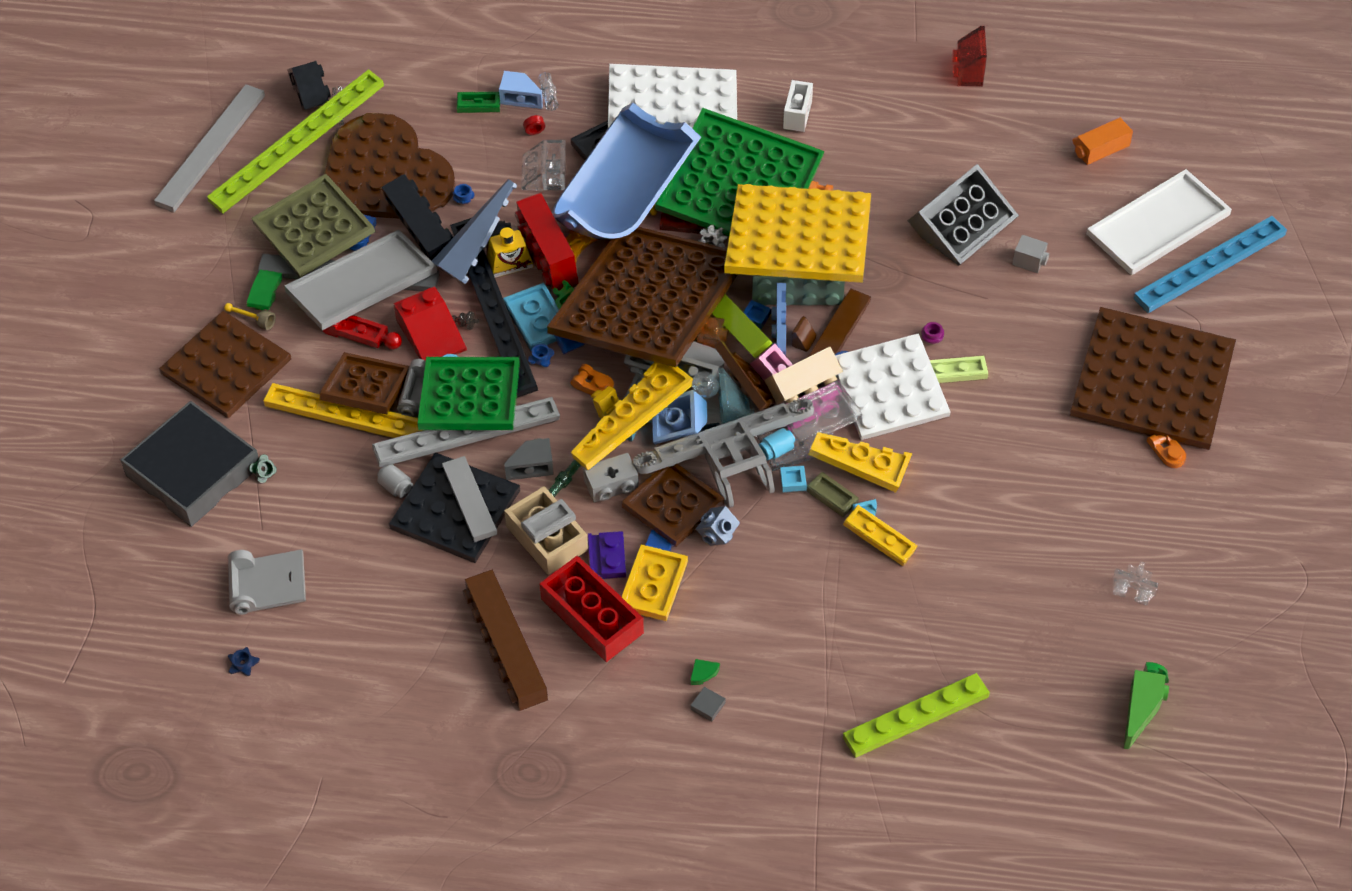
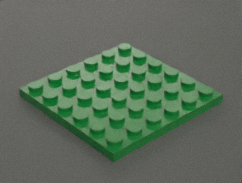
(729, 156)

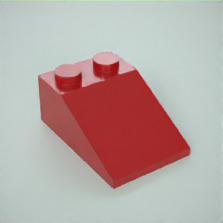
(429, 324)

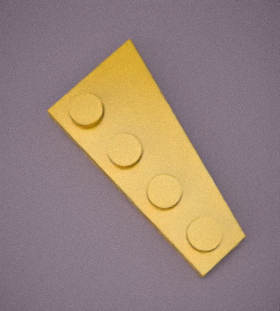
(869, 463)

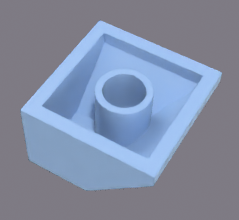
(680, 418)

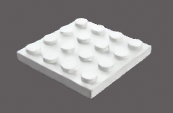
(892, 386)

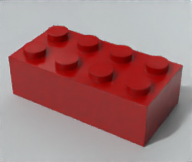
(546, 242)
(591, 608)

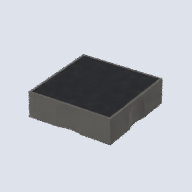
(190, 463)

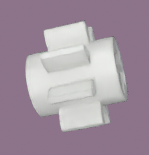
(717, 234)

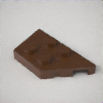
(750, 380)

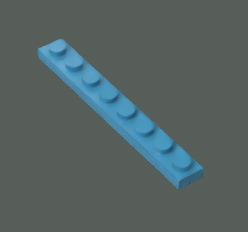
(1209, 264)

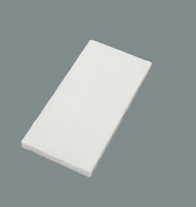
(1158, 222)

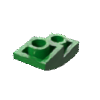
(263, 289)

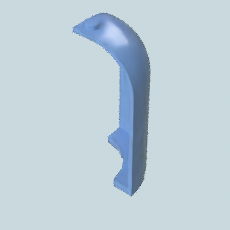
(624, 175)

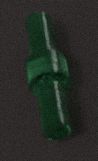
(564, 478)

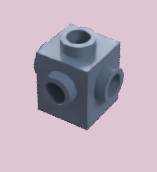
(717, 526)

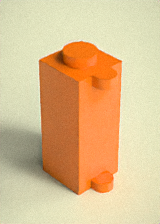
(1103, 141)

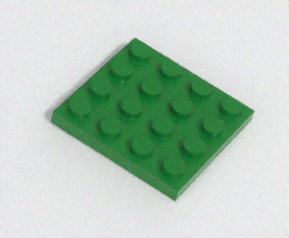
(469, 393)

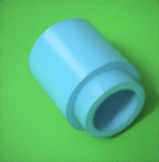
(777, 443)

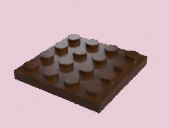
(225, 364)

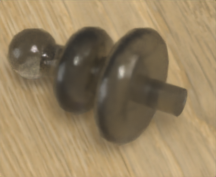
(467, 320)

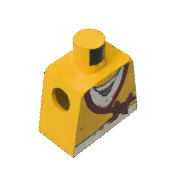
(508, 253)

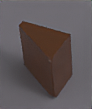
(803, 335)

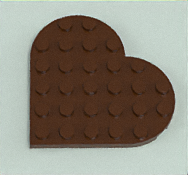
(377, 151)

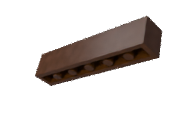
(506, 640)

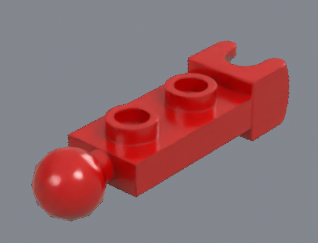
(365, 332)

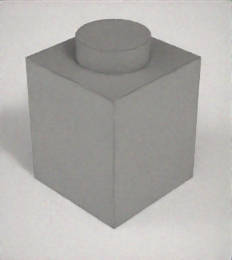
(1030, 254)

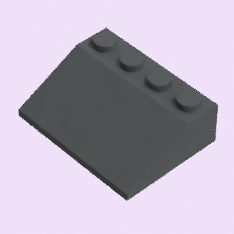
(964, 216)

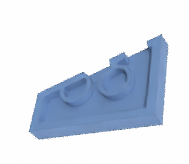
(779, 314)

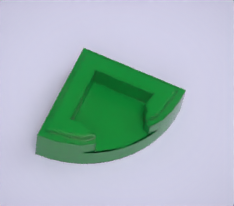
(1156, 668)
(704, 671)

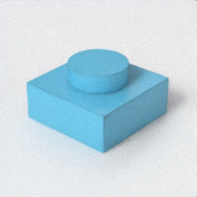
(793, 479)

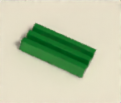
(478, 102)

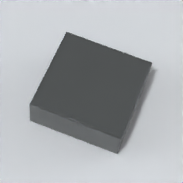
(708, 704)

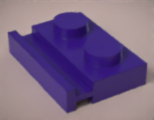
(607, 554)

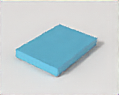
(532, 313)

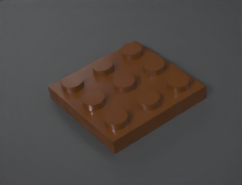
(364, 383)
(672, 503)

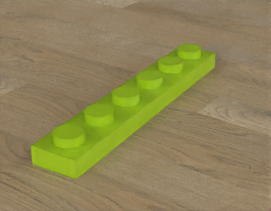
(915, 715)

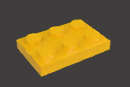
(654, 581)

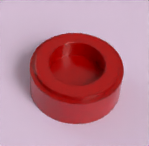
(534, 125)

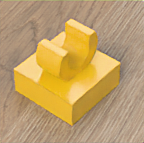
(605, 401)

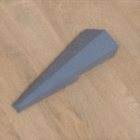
(469, 241)

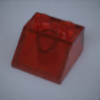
(970, 58)

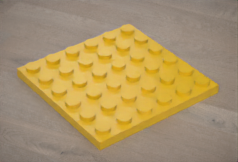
(799, 233)

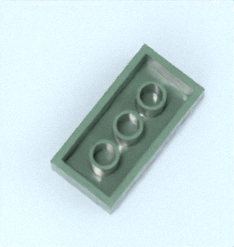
(798, 291)

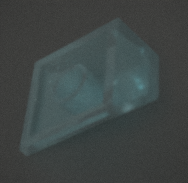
(732, 401)

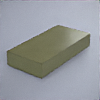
(832, 494)

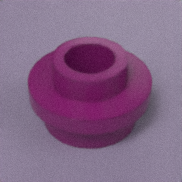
(932, 333)

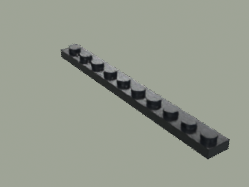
(498, 317)

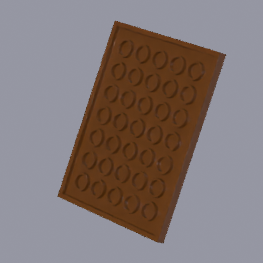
(646, 296)

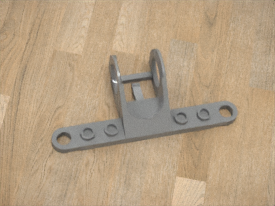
(727, 441)

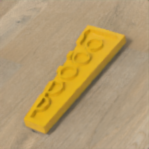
(645, 400)

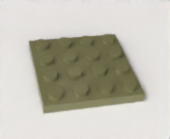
(313, 225)

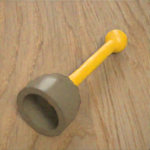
(264, 319)

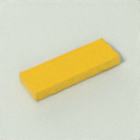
(880, 535)

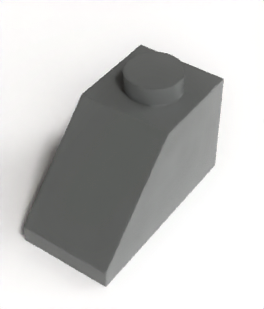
(530, 460)

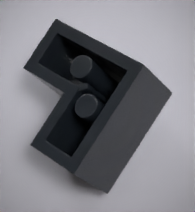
(309, 84)

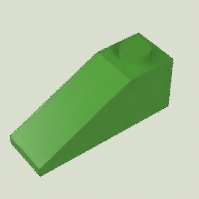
(1144, 702)

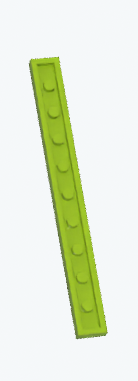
(295, 141)

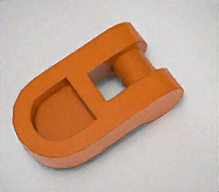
(598, 380)
(1172, 455)

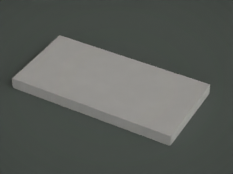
(360, 279)

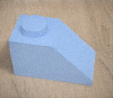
(519, 90)

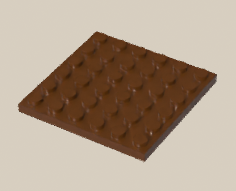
(1153, 378)

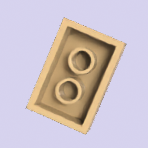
(556, 548)

